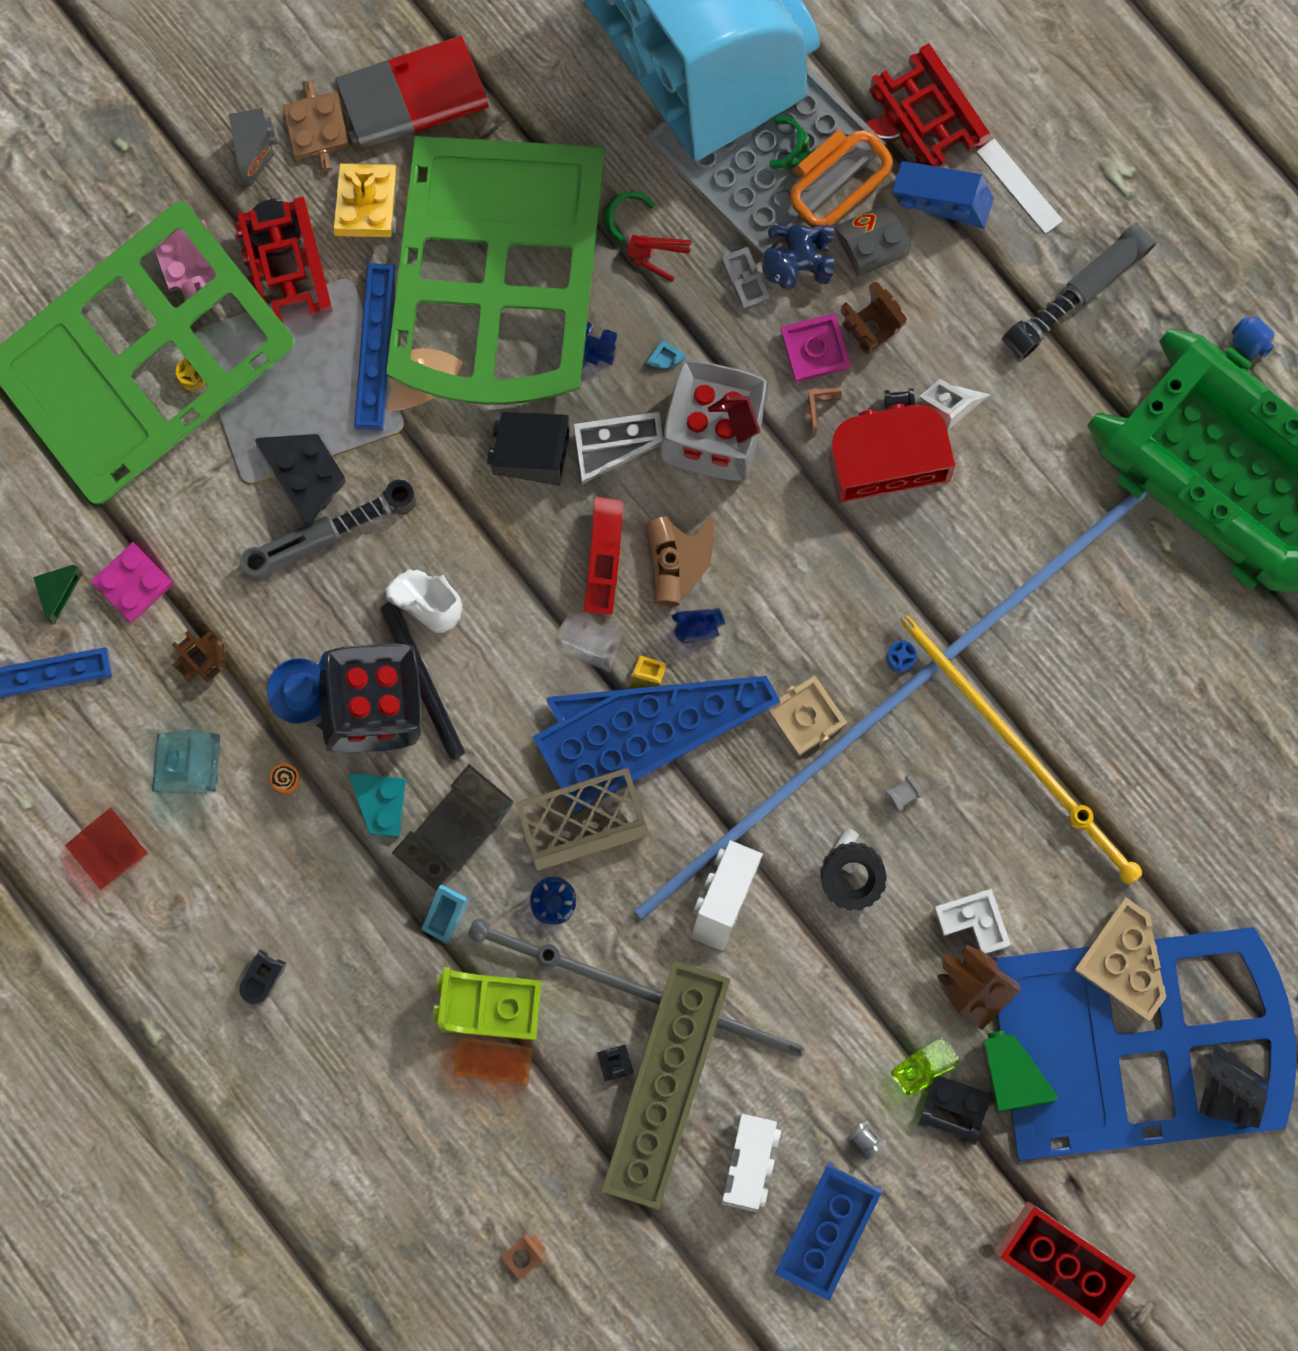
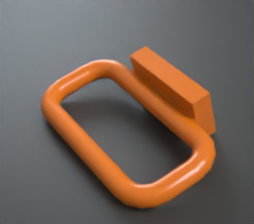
(823, 158)

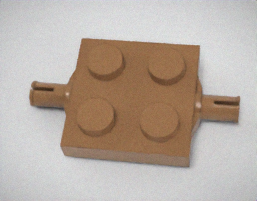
(316, 125)

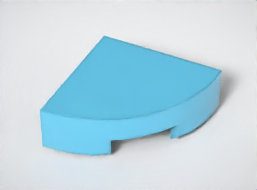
(665, 357)

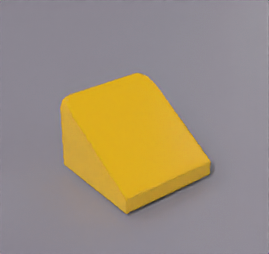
(647, 673)

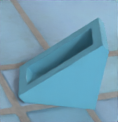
(445, 913)

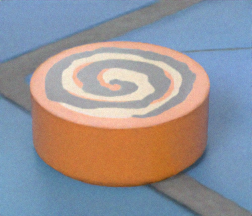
(284, 779)

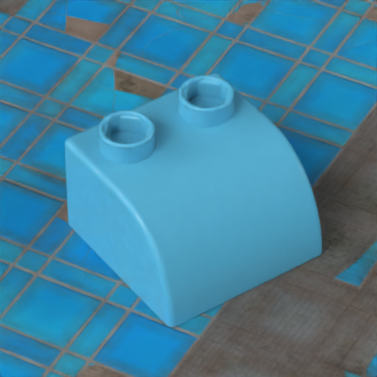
(713, 62)

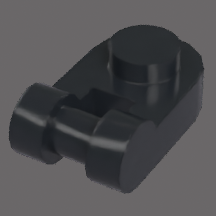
(255, 988)

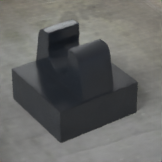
(615, 1063)

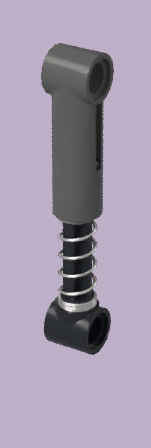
(1129, 248)
(324, 532)

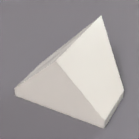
(951, 401)

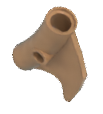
(691, 558)

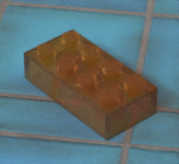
(493, 1061)

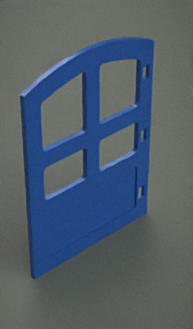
(1073, 1042)

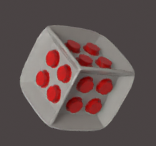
(705, 439)

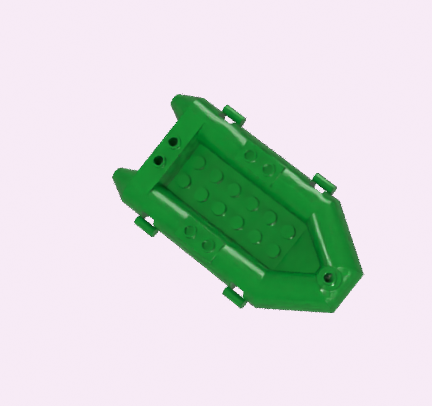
(1216, 456)

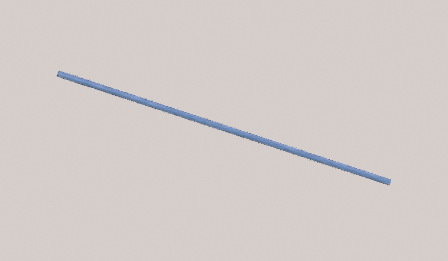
(886, 706)

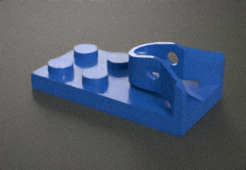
(828, 1232)

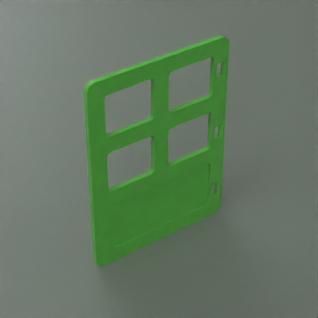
(85, 395)

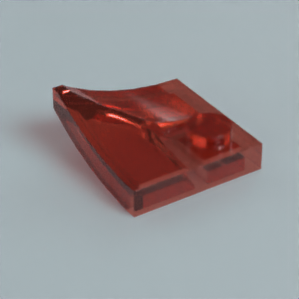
(106, 849)

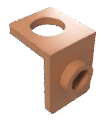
(819, 396)
(533, 1247)

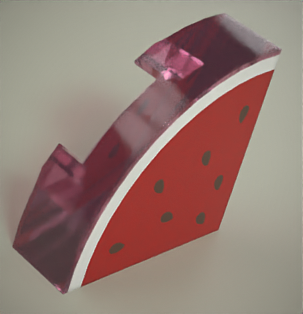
(884, 128)

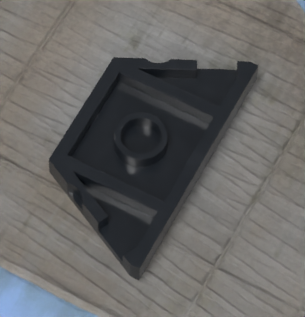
(303, 471)

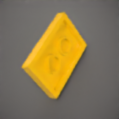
(365, 200)

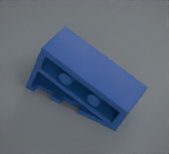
(944, 193)

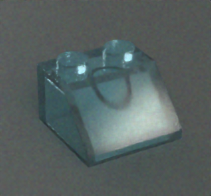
(186, 762)

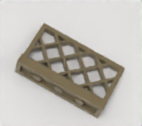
(589, 844)

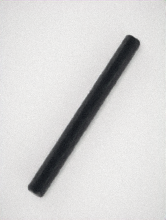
(427, 688)

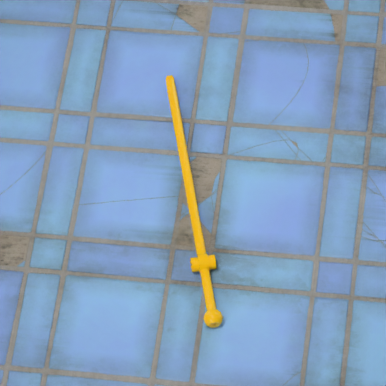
(1129, 871)

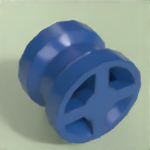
(903, 651)

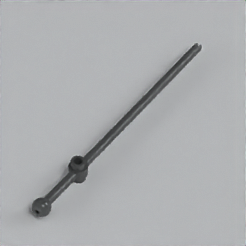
(481, 930)

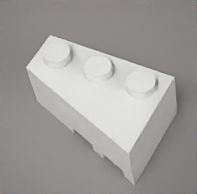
(615, 441)
(725, 894)
(751, 1163)

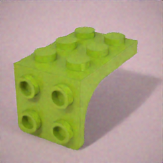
(487, 1005)

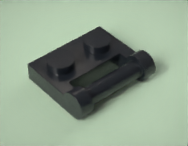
(957, 1099)

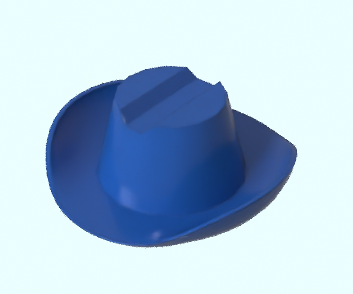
(295, 691)

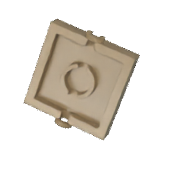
(807, 716)

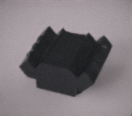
(1233, 1090)

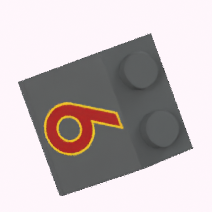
(252, 142)
(873, 239)

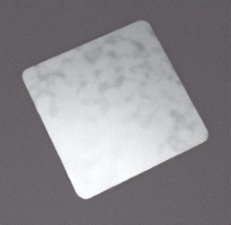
(304, 391)

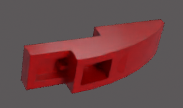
(603, 555)

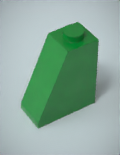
(1013, 1075)

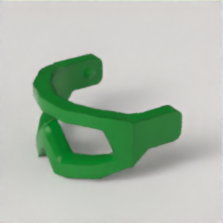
(802, 143)
(609, 209)

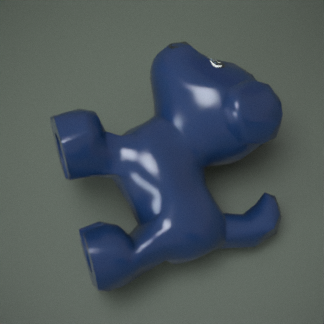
(783, 266)

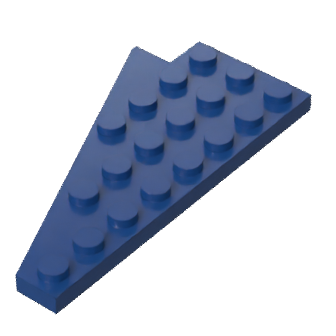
(643, 728)

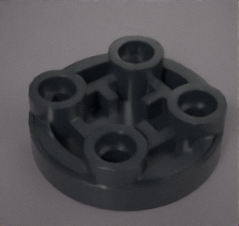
(271, 210)

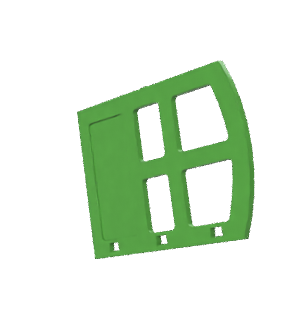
(499, 198)

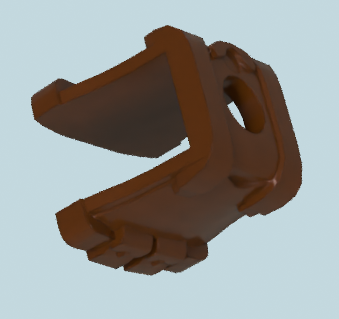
(880, 310)

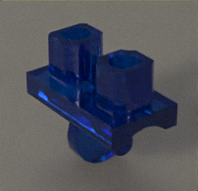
(599, 349)
(698, 624)

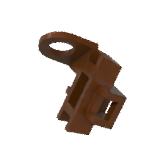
(195, 659)

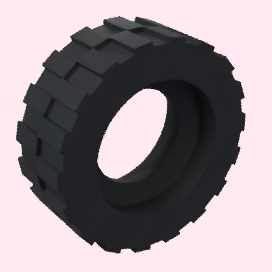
(860, 897)

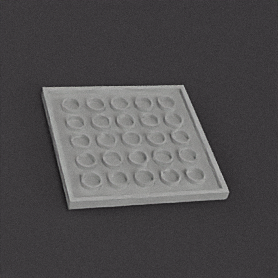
(743, 184)

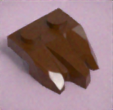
(976, 986)

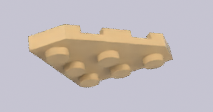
(1127, 961)

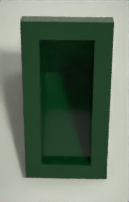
(56, 588)

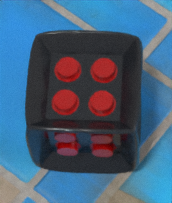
(370, 698)

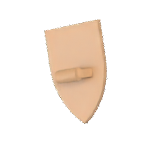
(404, 397)

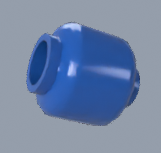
(1253, 337)

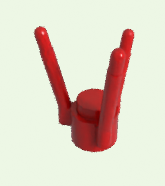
(643, 247)

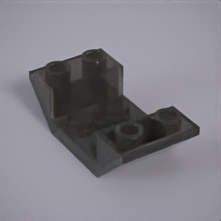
(454, 829)

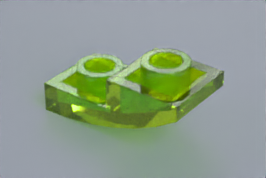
(922, 1066)

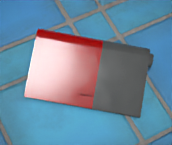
(411, 93)

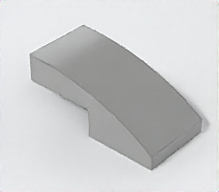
(745, 278)

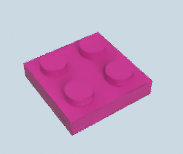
(815, 347)
(132, 582)

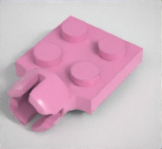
(183, 264)

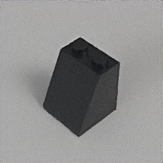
(530, 446)

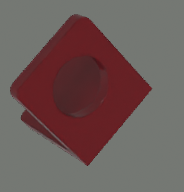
(740, 415)

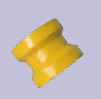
(184, 370)

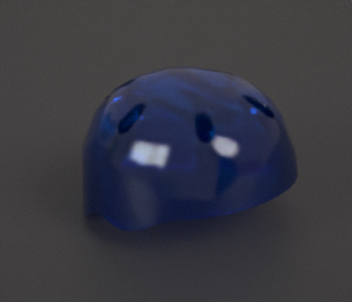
(553, 900)

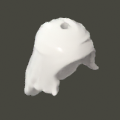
(426, 599)

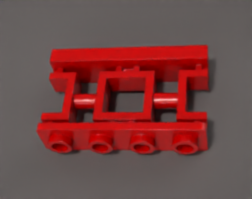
(946, 96)
(304, 256)

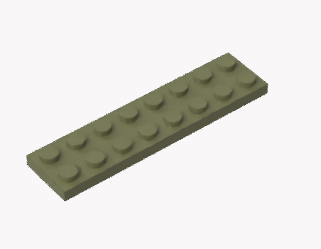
(666, 1085)

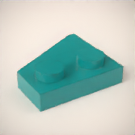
(380, 802)

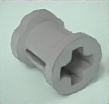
(903, 793)
(866, 1140)

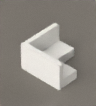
(980, 914)

